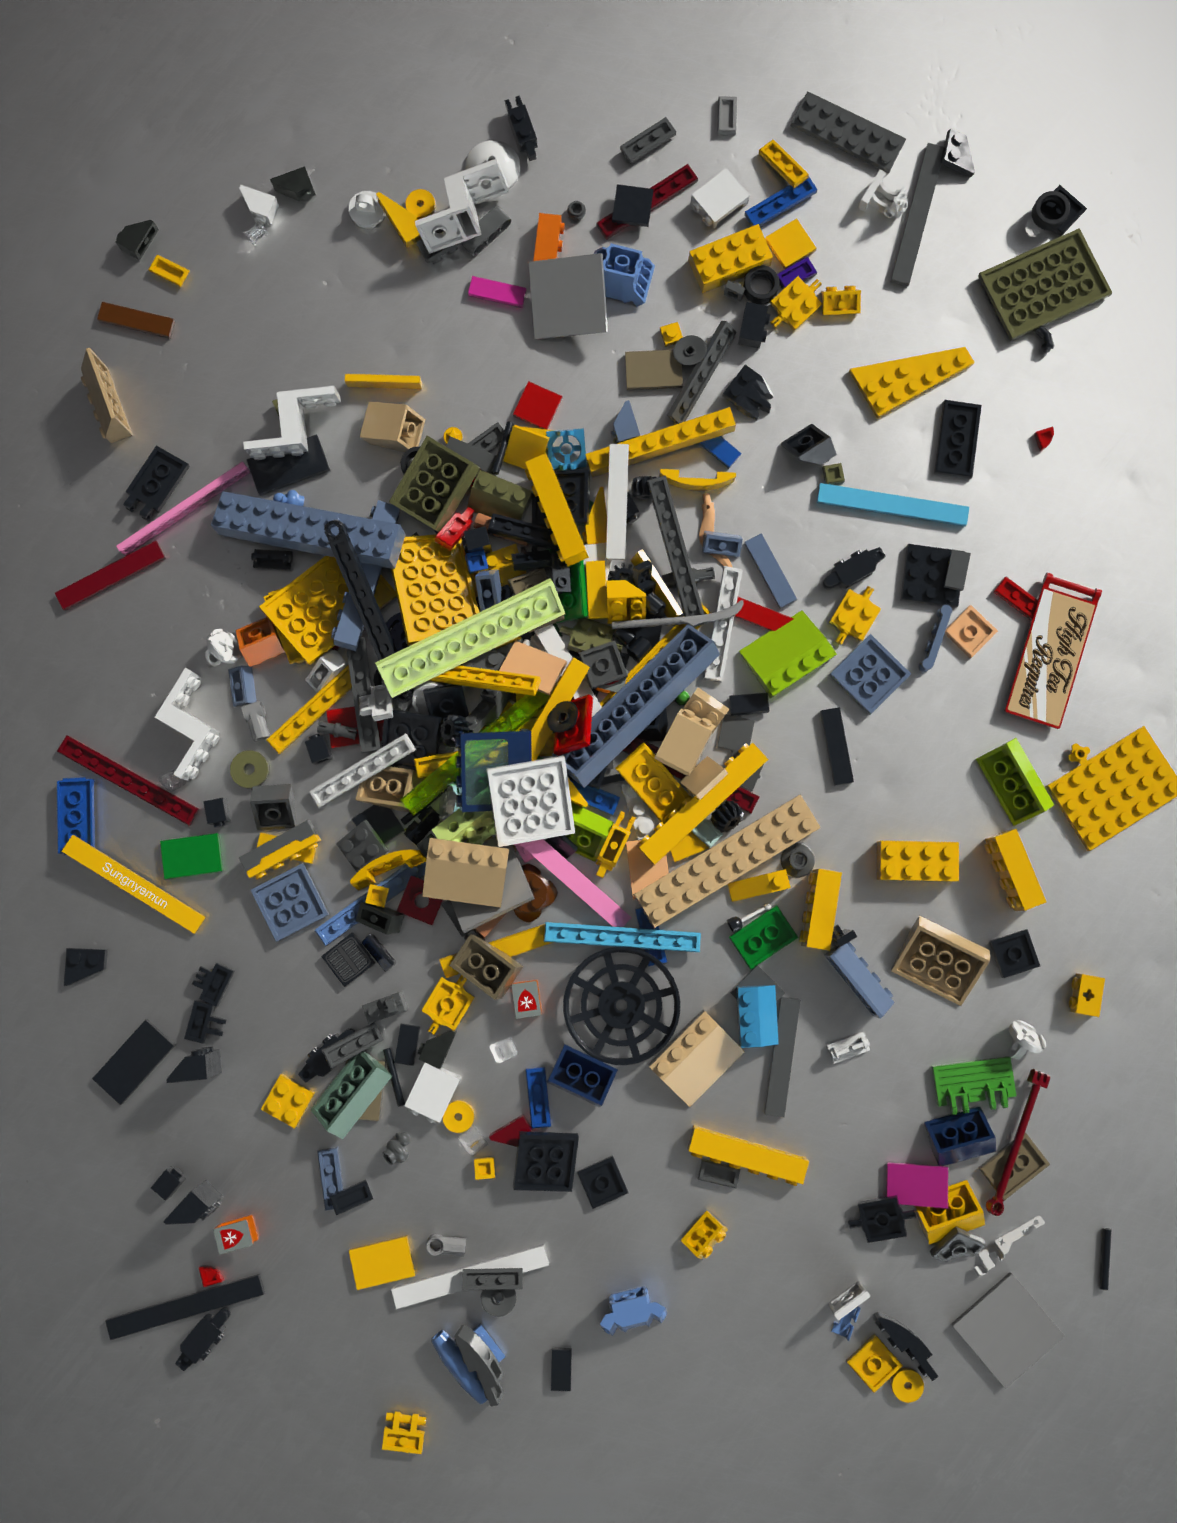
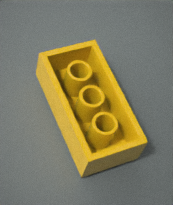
(729, 258)
(918, 861)
(1014, 870)
(821, 909)

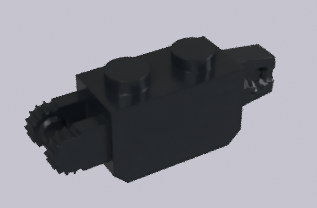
(522, 128)
(854, 569)
(317, 1063)
(199, 1340)

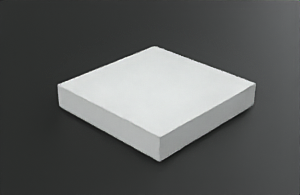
(848, 1300)

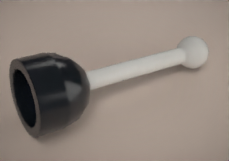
(736, 923)

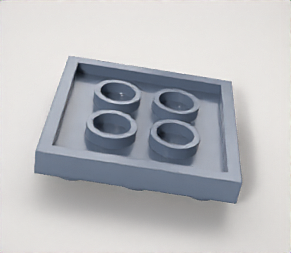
(870, 674)
(289, 902)

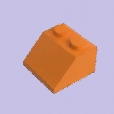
(259, 642)

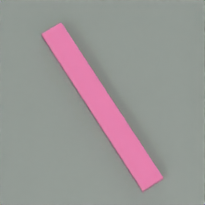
(183, 509)
(577, 882)

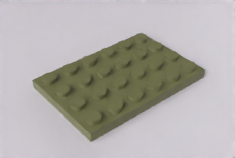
(1045, 284)

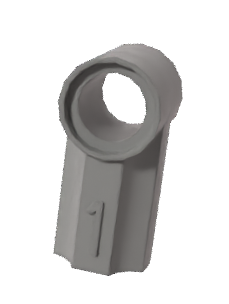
(255, 716)
(449, 1245)

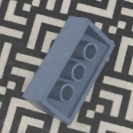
(860, 980)

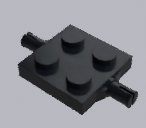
(882, 1219)

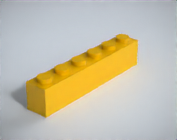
(556, 509)
(748, 1155)

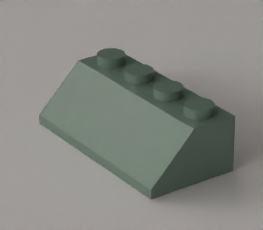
(350, 1094)

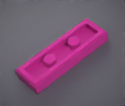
(497, 291)

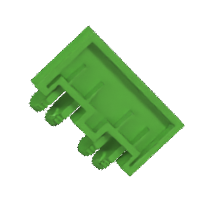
(972, 1080)

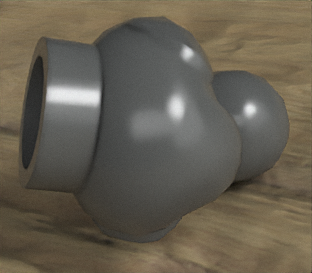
(394, 1149)

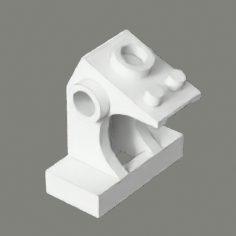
(877, 190)

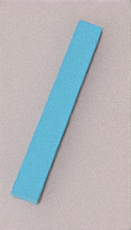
(893, 504)
(622, 937)

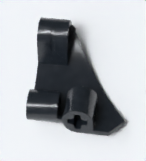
(642, 639)

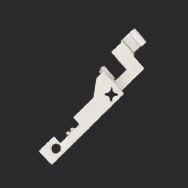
(1003, 1249)

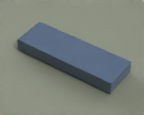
(330, 1174)

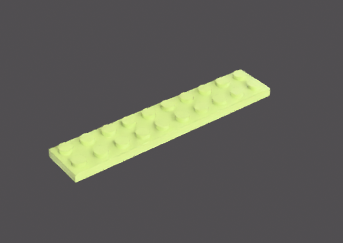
(470, 638)

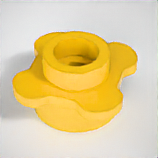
(1074, 753)

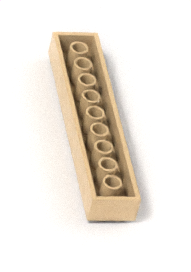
(726, 861)

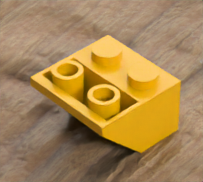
(624, 601)

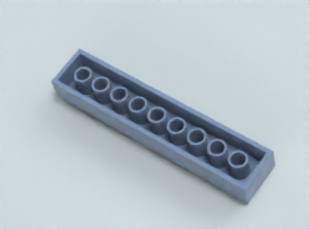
(303, 528)
(641, 702)

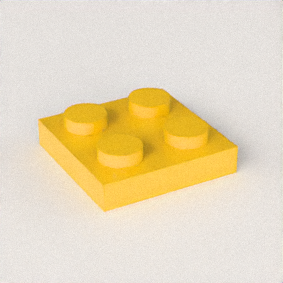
(287, 1101)

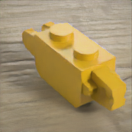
(613, 845)

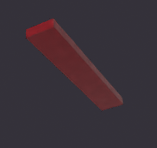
(662, 193)
(110, 575)

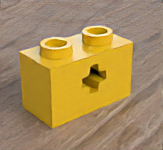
(1086, 1005)

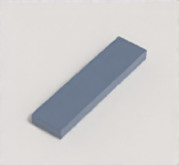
(770, 571)

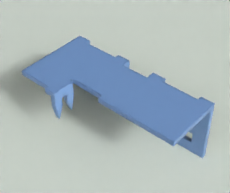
(843, 1327)

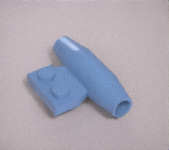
(452, 1359)

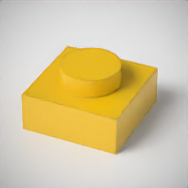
(671, 333)
(377, 895)
(484, 1168)

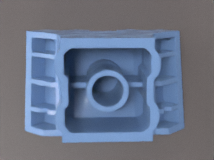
(626, 273)
(631, 1310)

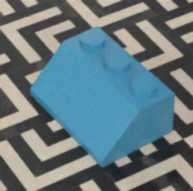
(757, 1016)

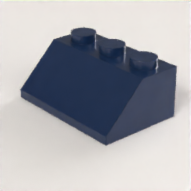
(582, 1076)
(960, 1137)

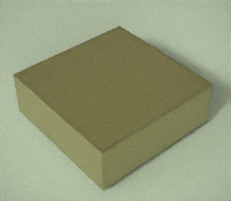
(833, 474)

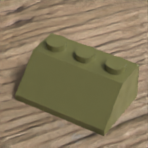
(499, 497)

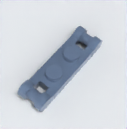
(938, 631)

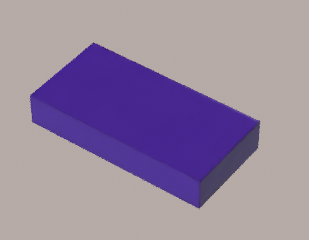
(803, 269)

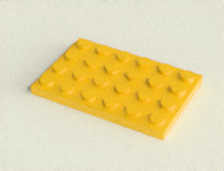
(432, 587)
(310, 605)
(1115, 788)

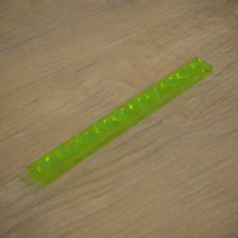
(447, 772)

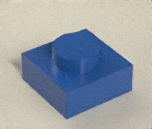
(476, 562)

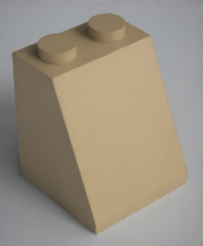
(392, 426)
(685, 741)

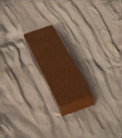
(136, 320)

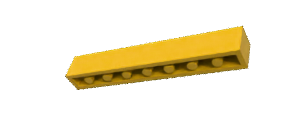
(667, 440)
(696, 810)

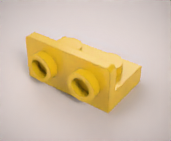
(841, 301)
(704, 1235)

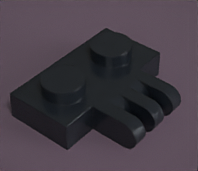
(213, 983)

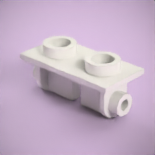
(848, 1047)

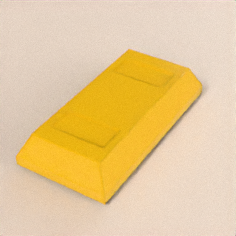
(169, 270)

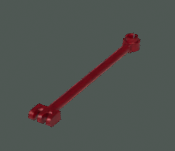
(1039, 1080)

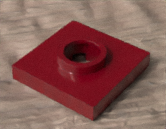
(408, 907)

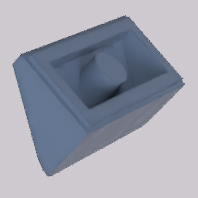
(722, 543)
(242, 685)

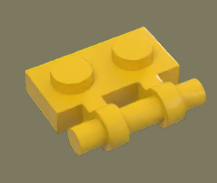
(404, 1439)

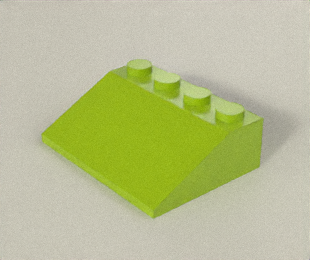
(787, 654)

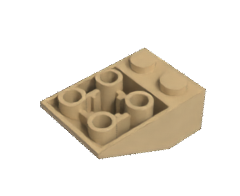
(706, 707)

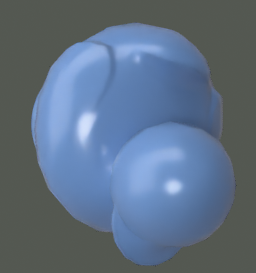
(291, 497)

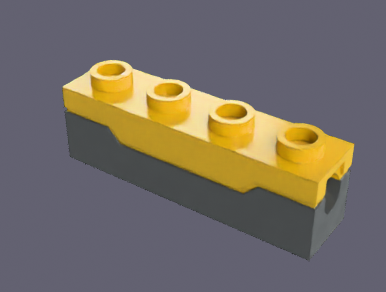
(280, 849)

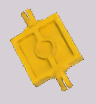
(795, 303)
(854, 615)
(447, 1004)

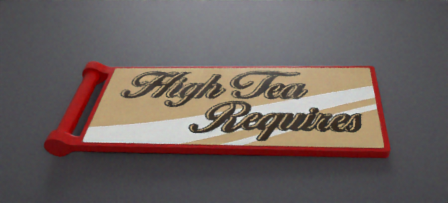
(1052, 653)

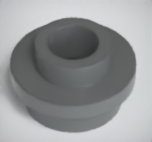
(573, 206)

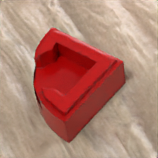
(1044, 437)
(210, 1275)

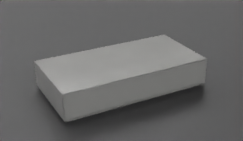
(727, 115)

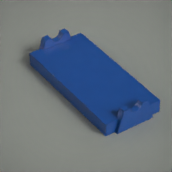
(75, 811)

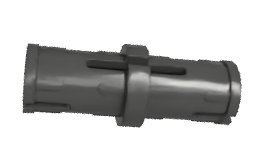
(337, 730)

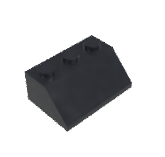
(198, 1066)
(196, 1205)

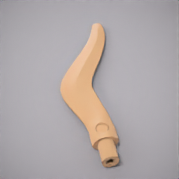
(708, 525)

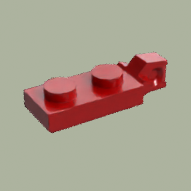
(455, 528)

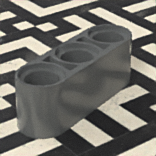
(491, 227)

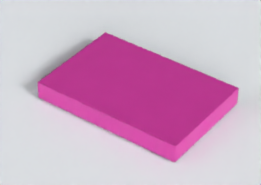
(918, 1184)

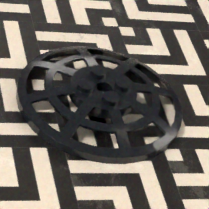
(621, 1019)

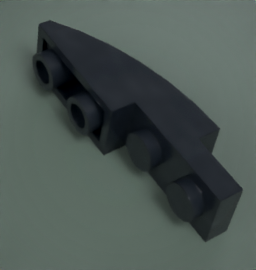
(904, 1338)

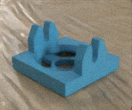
(579, 435)

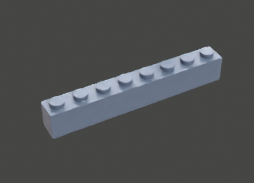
(350, 624)

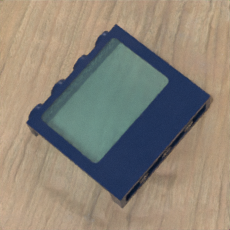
(482, 752)

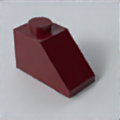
(509, 1133)

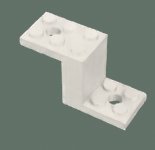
(463, 193)
(292, 422)
(202, 734)

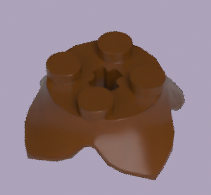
(543, 892)

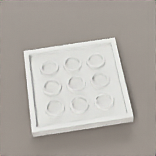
(530, 801)

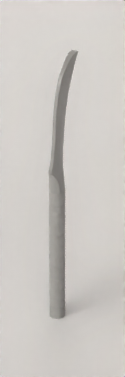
(691, 620)

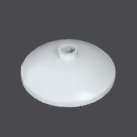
(505, 155)

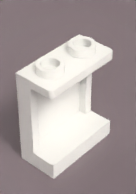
(718, 198)
(432, 1092)

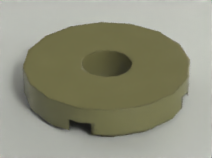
(238, 765)

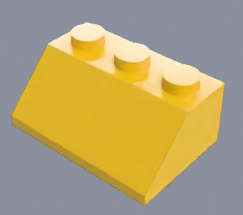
(962, 1212)

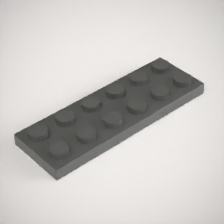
(848, 132)

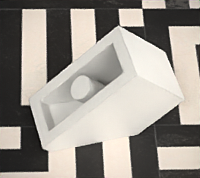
(261, 205)
(325, 670)

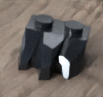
(749, 393)

